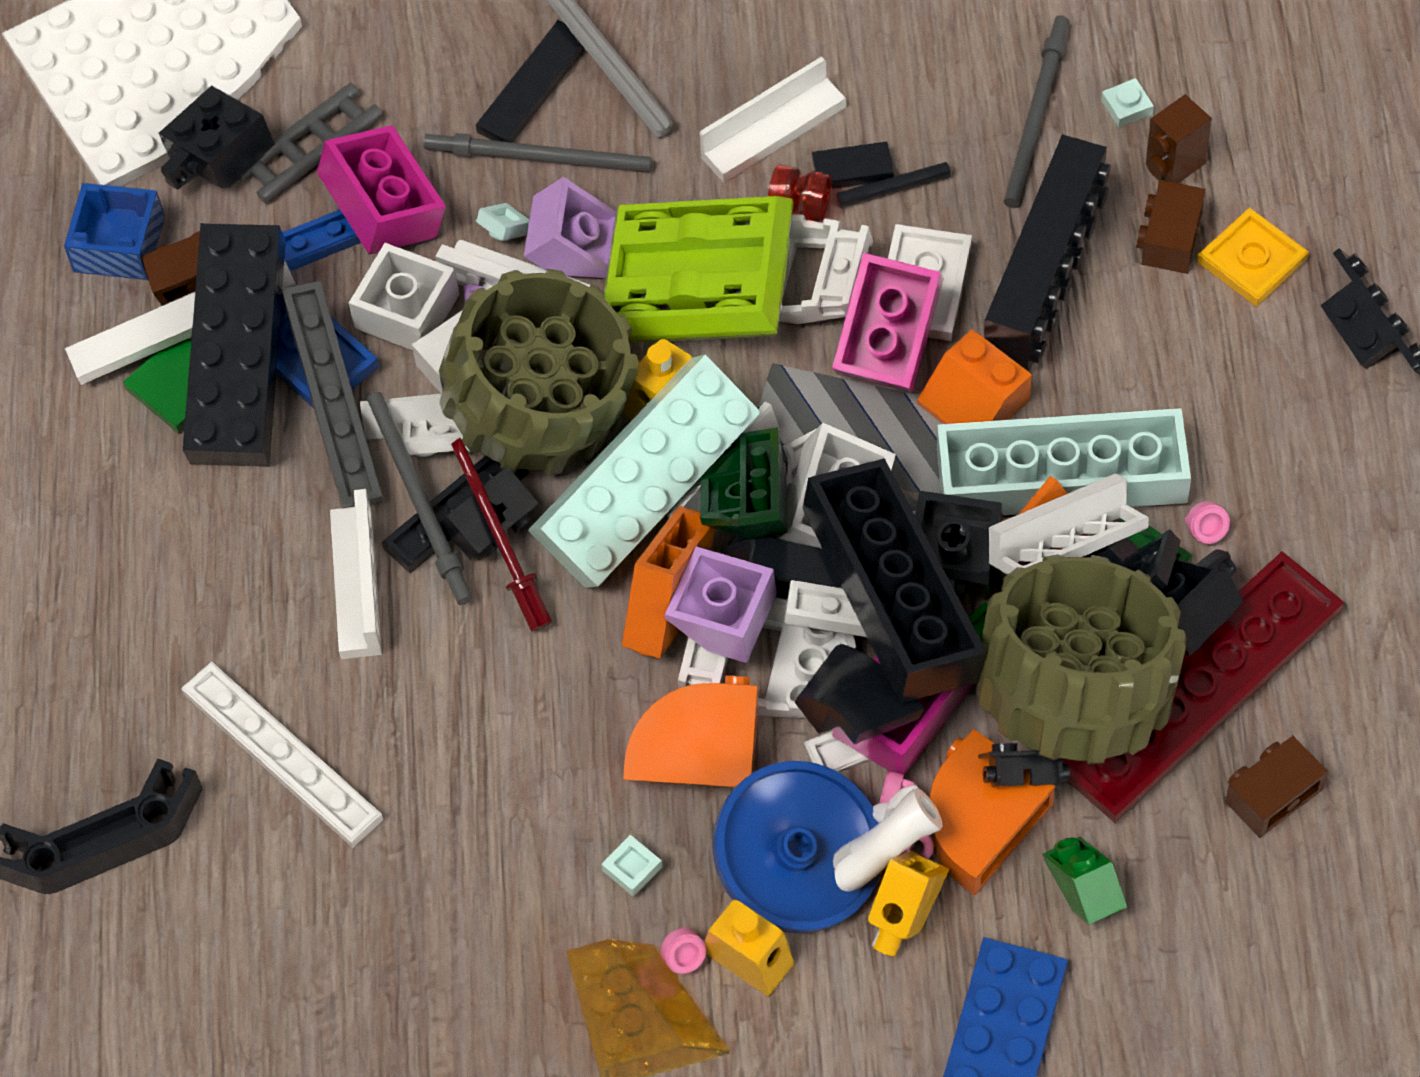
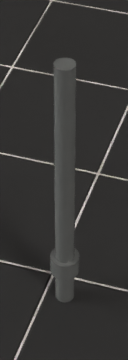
(1053, 53)
(465, 145)
(447, 562)

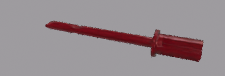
(522, 586)

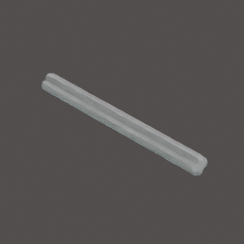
(613, 66)

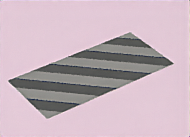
(866, 411)

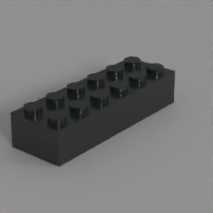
(1048, 251)
(234, 345)
(893, 580)

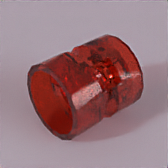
(813, 187)

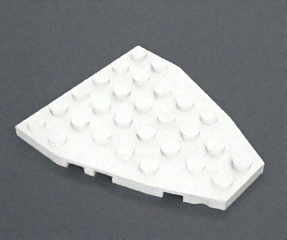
(132, 66)

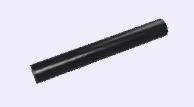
(893, 184)

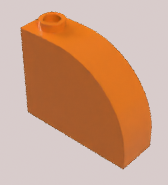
(656, 579)
(697, 735)
(981, 820)

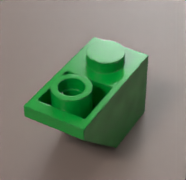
(1085, 879)

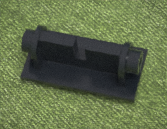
(1007, 767)

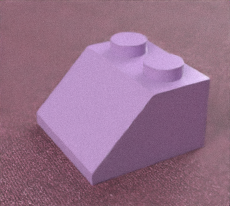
(569, 231)
(722, 603)

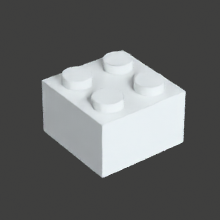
(403, 296)

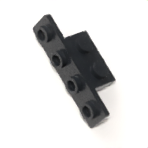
(1363, 319)

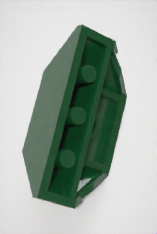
(747, 488)

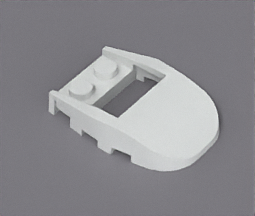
(836, 272)
(797, 659)

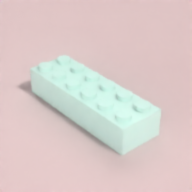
(1015, 457)
(644, 471)

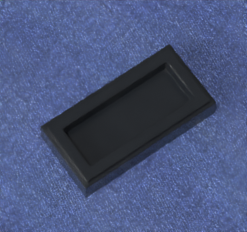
(855, 164)

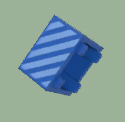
(113, 230)

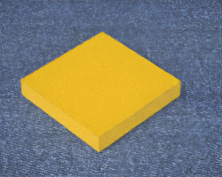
(1252, 257)

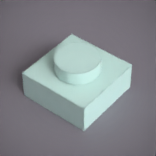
(1127, 103)
(503, 222)
(632, 865)

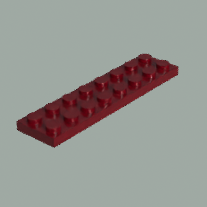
(1277, 619)

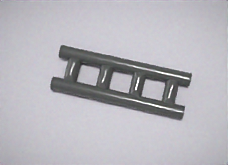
(311, 122)

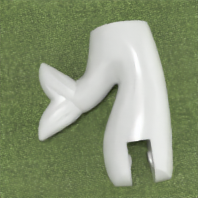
(901, 823)

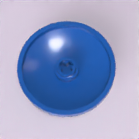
(780, 840)

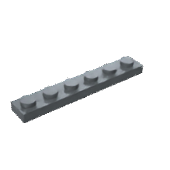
(330, 393)

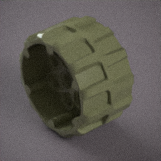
(558, 331)
(1080, 658)

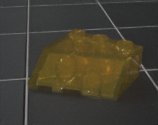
(638, 1011)

